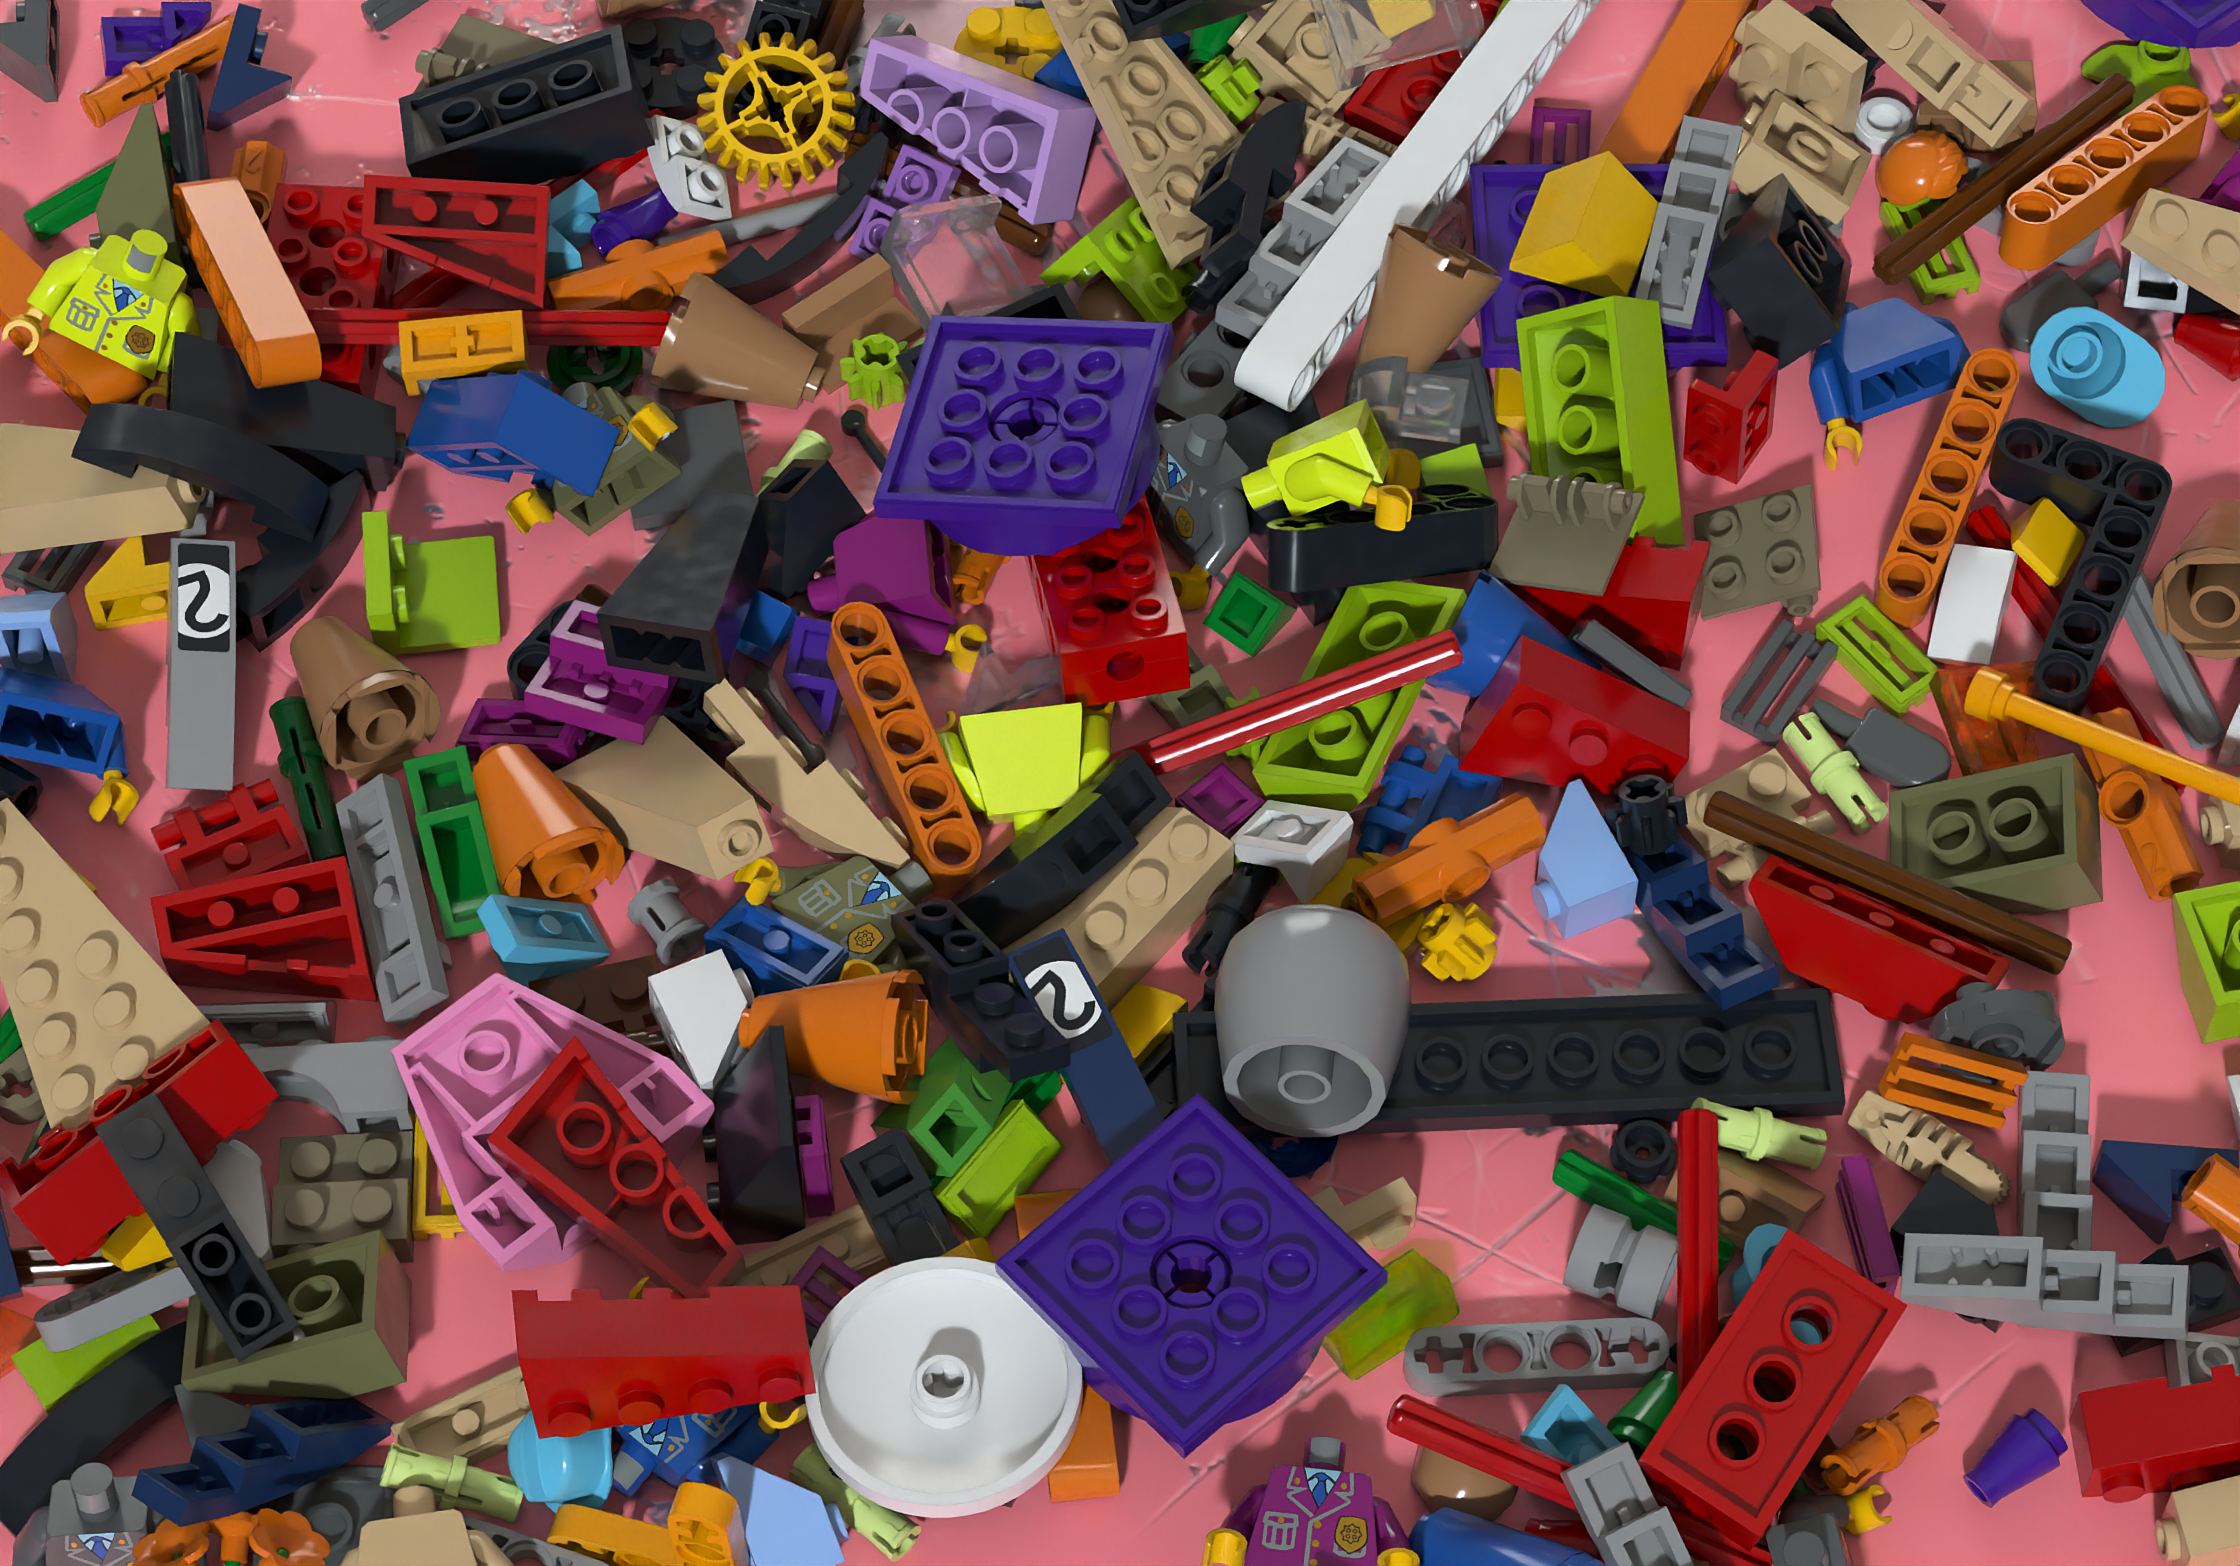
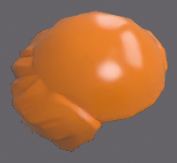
(1920, 167)

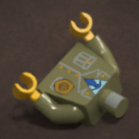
(633, 471)
(844, 904)

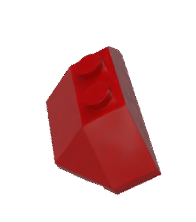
(1866, 946)

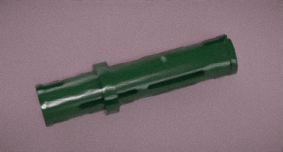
(293, 730)

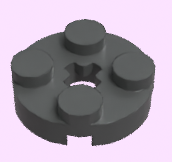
(2002, 1024)

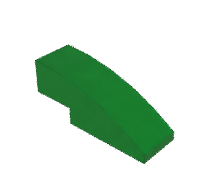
(452, 838)

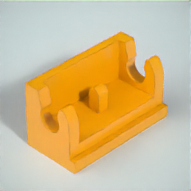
(462, 346)

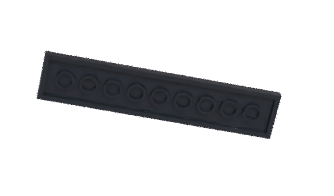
(1576, 1061)

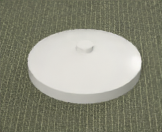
(941, 1389)

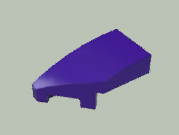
(145, 37)
(809, 672)

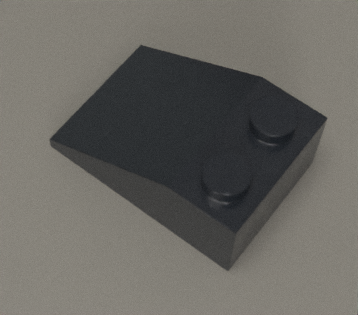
(1781, 275)
(756, 1147)

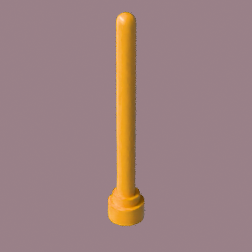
(1995, 697)

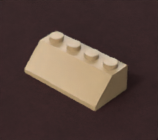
(1143, 901)

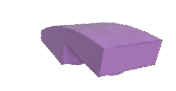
(913, 180)

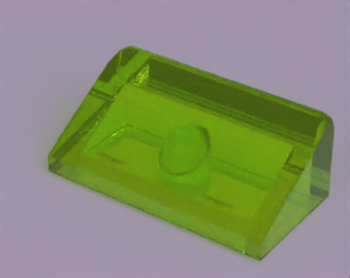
(1412, 1300)

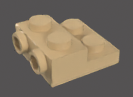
(1289, 55)
(1801, 62)
(1810, 154)

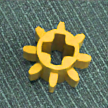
(1457, 942)

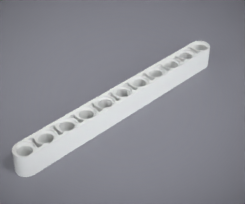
(1410, 189)

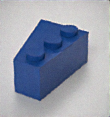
(511, 426)

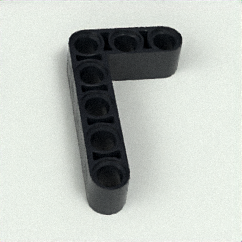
(2125, 506)

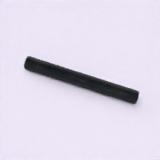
(187, 144)

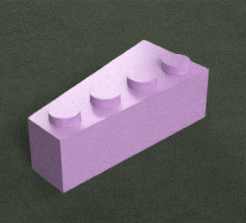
(995, 124)

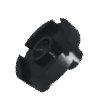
(678, 42)

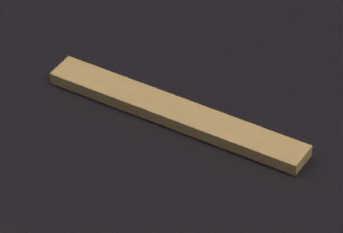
(483, 1416)

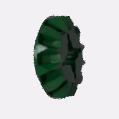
(569, 366)

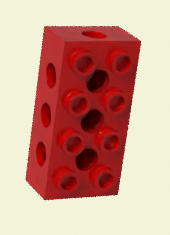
(318, 234)
(1120, 650)
(1815, 1380)

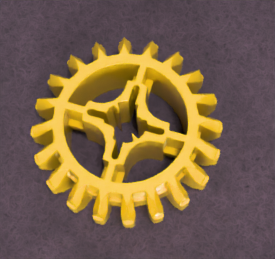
(756, 120)

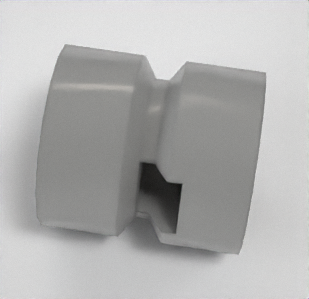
(1622, 1262)

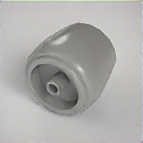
(1311, 1019)

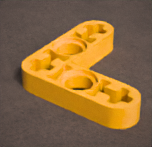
(701, 1531)

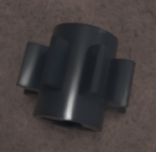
(1646, 814)

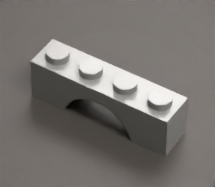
(347, 1080)

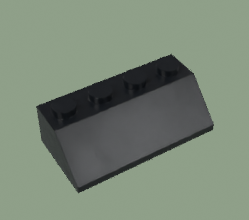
(531, 115)

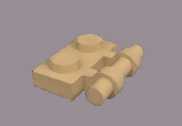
(1765, 783)

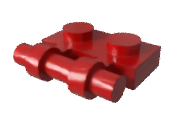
(242, 850)

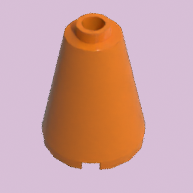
(540, 831)
(850, 1032)

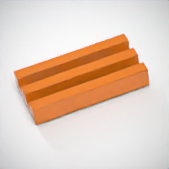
(1984, 1113)

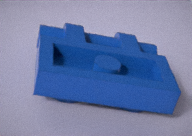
(1443, 794)

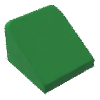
(1248, 614)

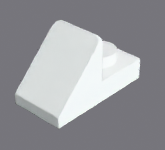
(1299, 840)

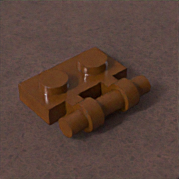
(611, 996)

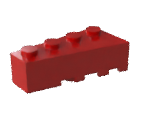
(658, 1355)

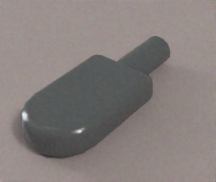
(2053, 294)
(1887, 746)

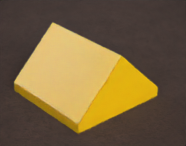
(1587, 228)

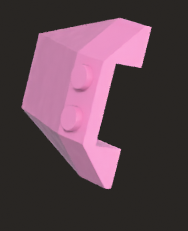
(474, 1069)

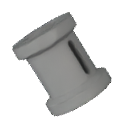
(667, 921)

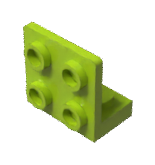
(1131, 259)
(429, 591)

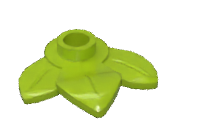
(2146, 66)

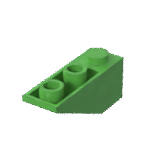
(950, 1112)

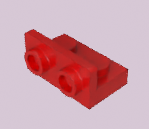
(1731, 424)

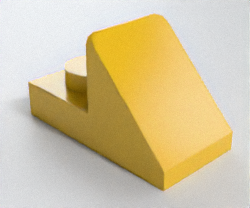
(128, 588)

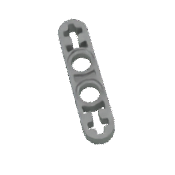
(1534, 1345)

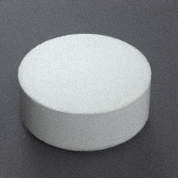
(1881, 124)

